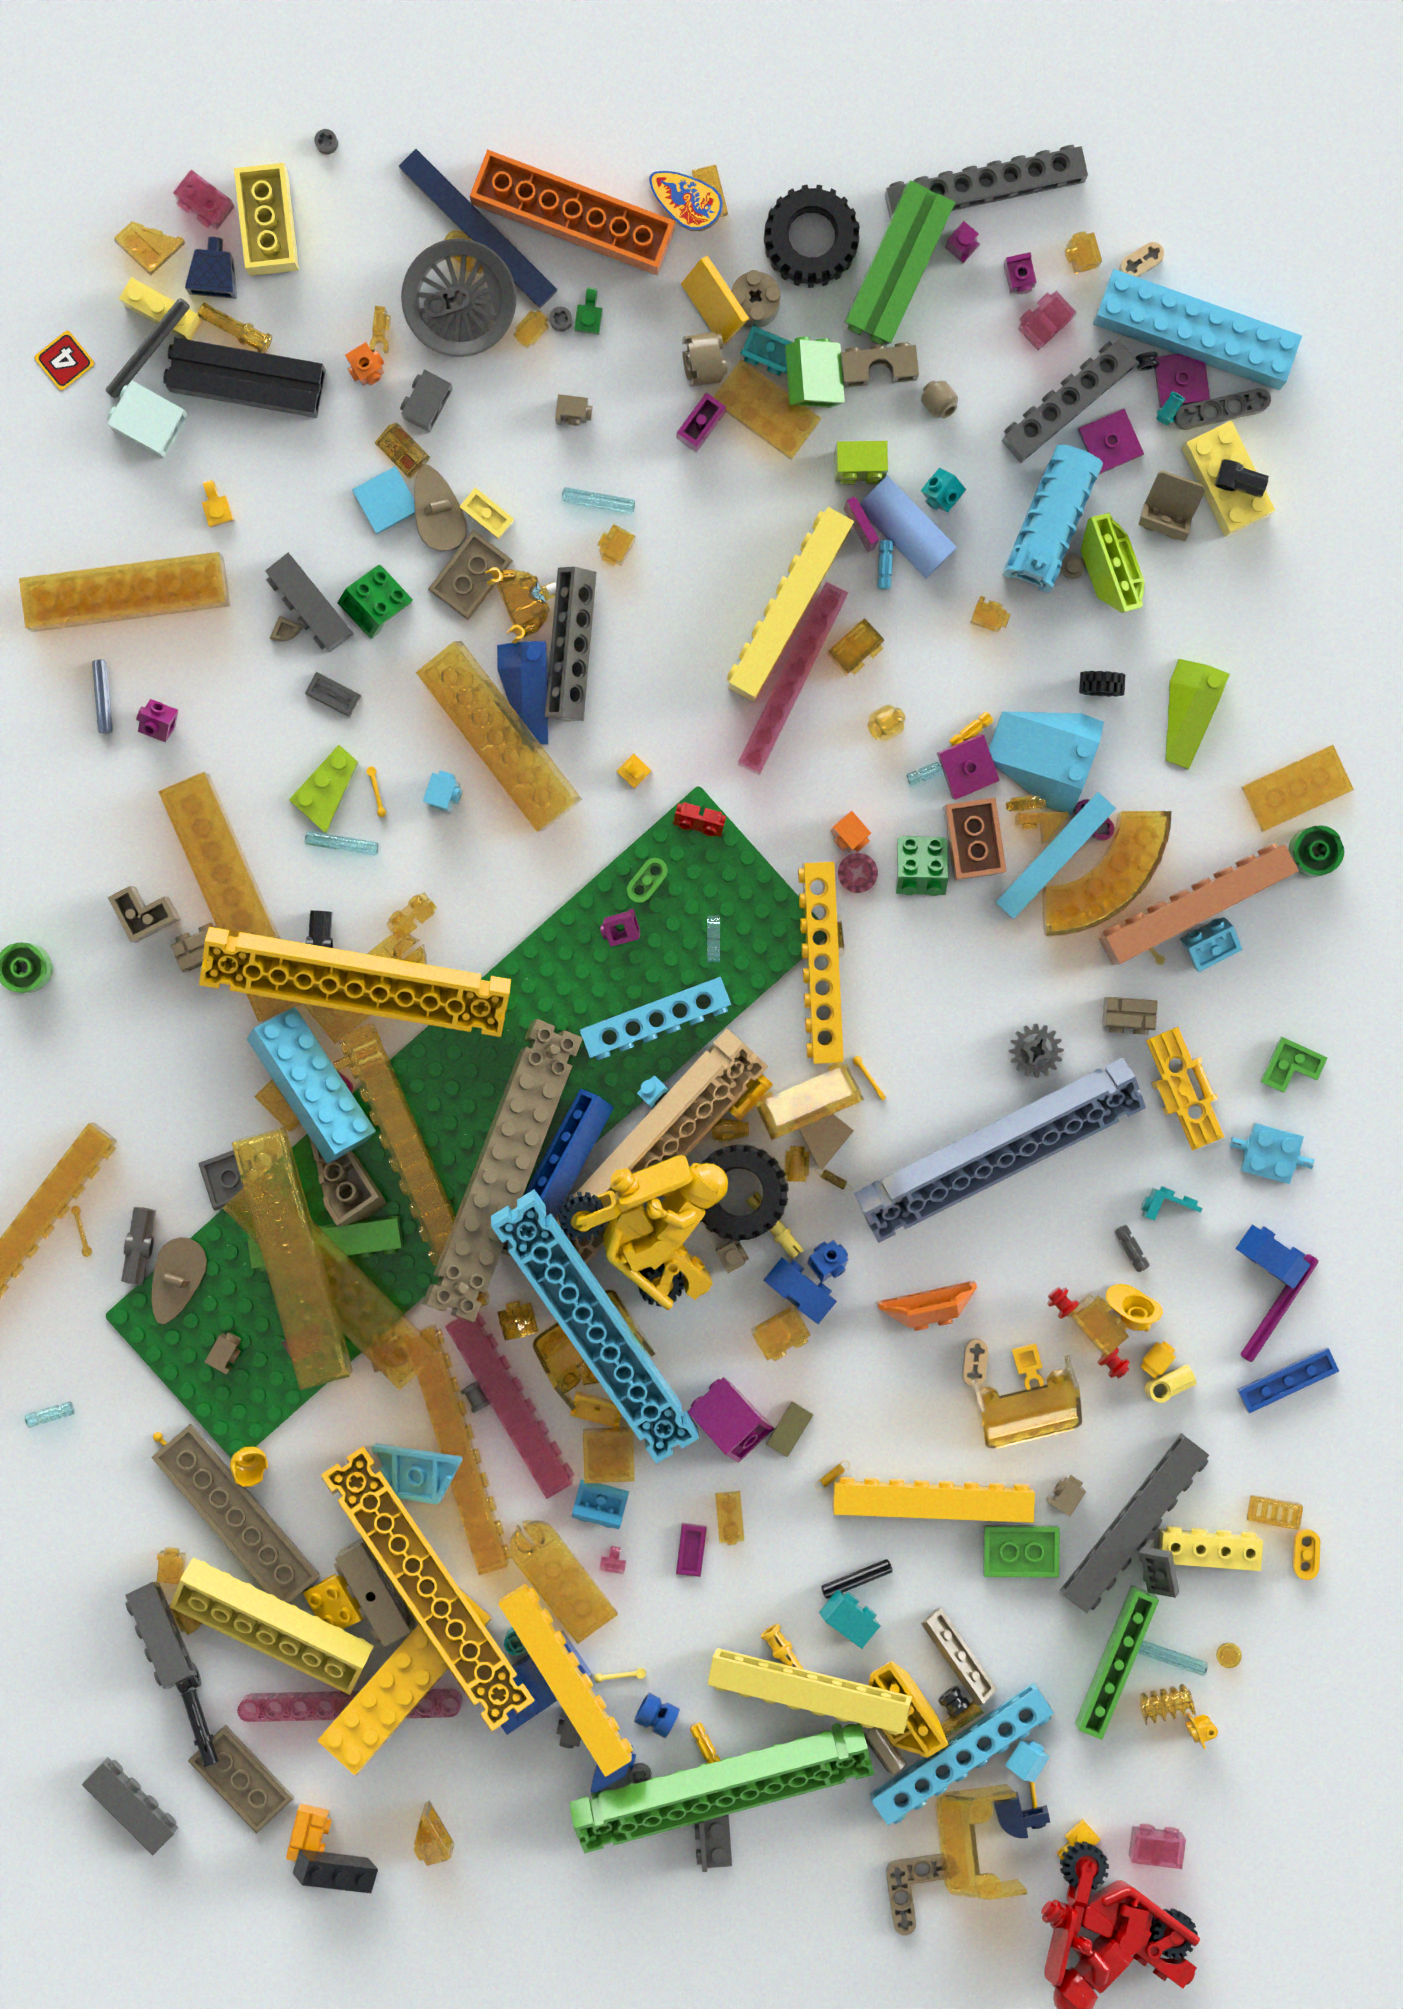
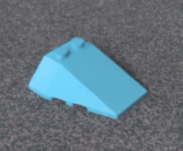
(1047, 753)

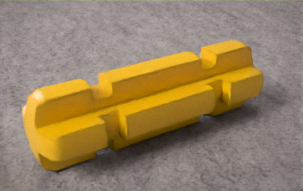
(972, 729)
(704, 1743)

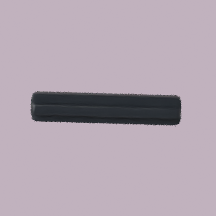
(857, 1578)

